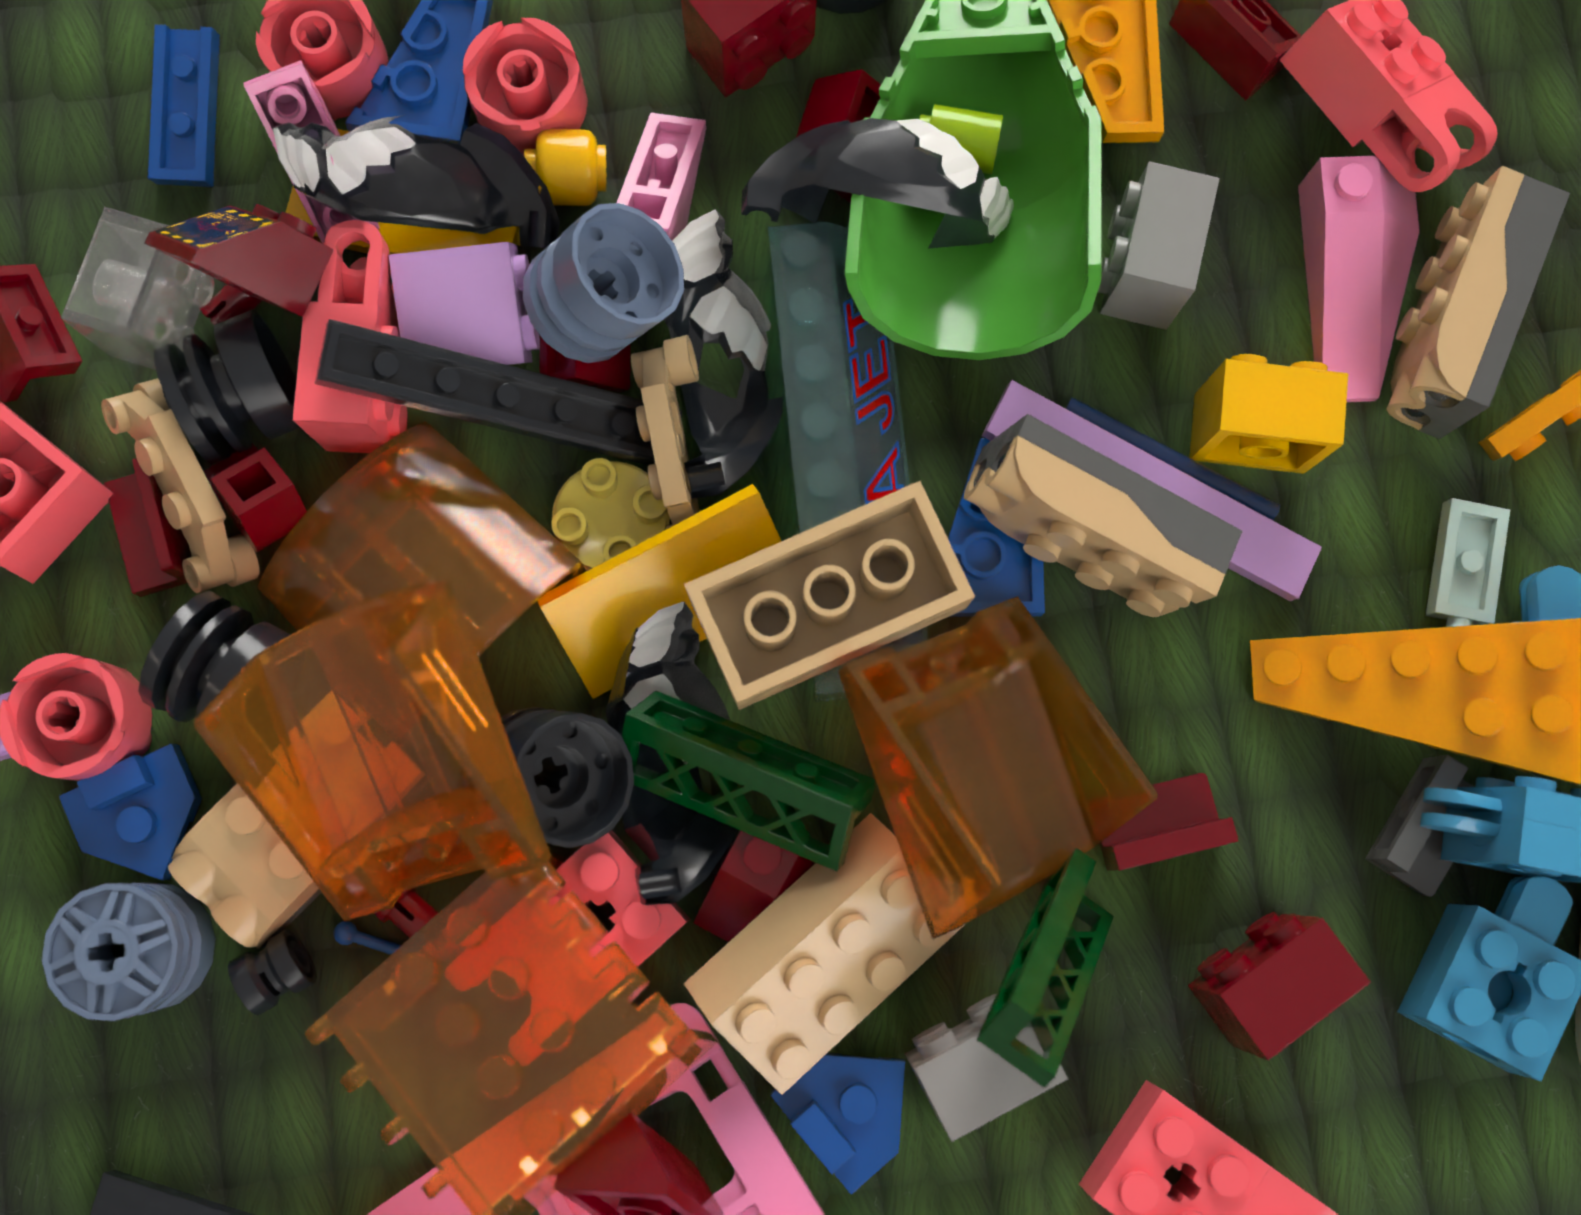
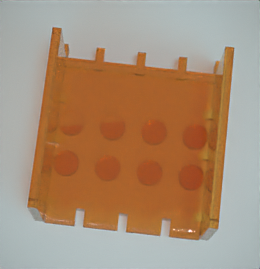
(509, 1039)

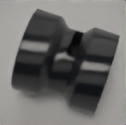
(272, 972)

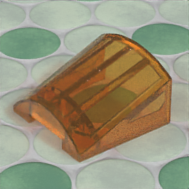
(411, 519)
(378, 751)
(989, 761)

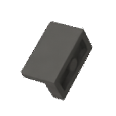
(1403, 846)

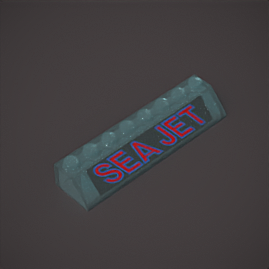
(837, 393)

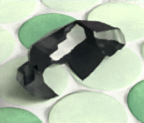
(885, 161)
(415, 181)
(727, 312)
(675, 838)

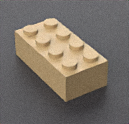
(829, 594)
(818, 959)

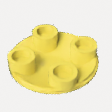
(606, 511)

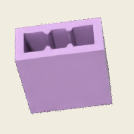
(466, 301)

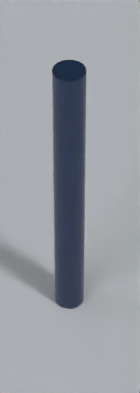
(1181, 462)

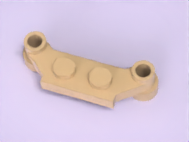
(660, 421)
(187, 494)

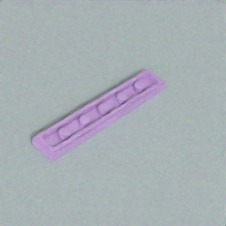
(1265, 550)

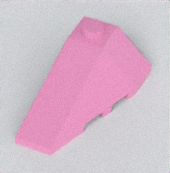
(1357, 262)

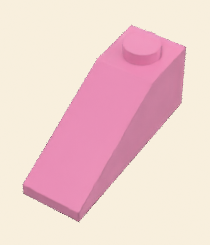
(665, 170)

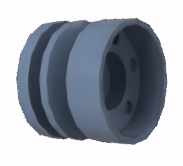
(603, 283)
(165, 944)

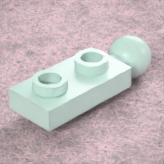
(1468, 563)

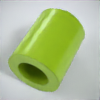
(974, 131)

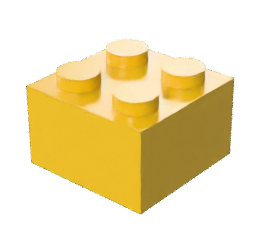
(1269, 414)

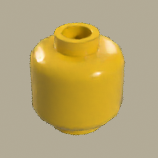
(569, 165)

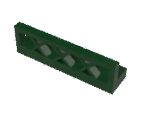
(754, 762)
(1036, 967)

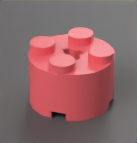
(331, 40)
(524, 81)
(69, 689)

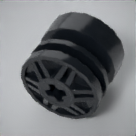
(223, 391)
(201, 654)
(572, 772)

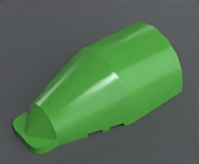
(1047, 261)

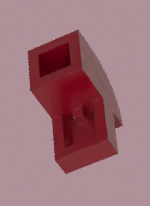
(256, 496)

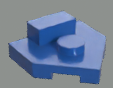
(135, 811)
(848, 1113)

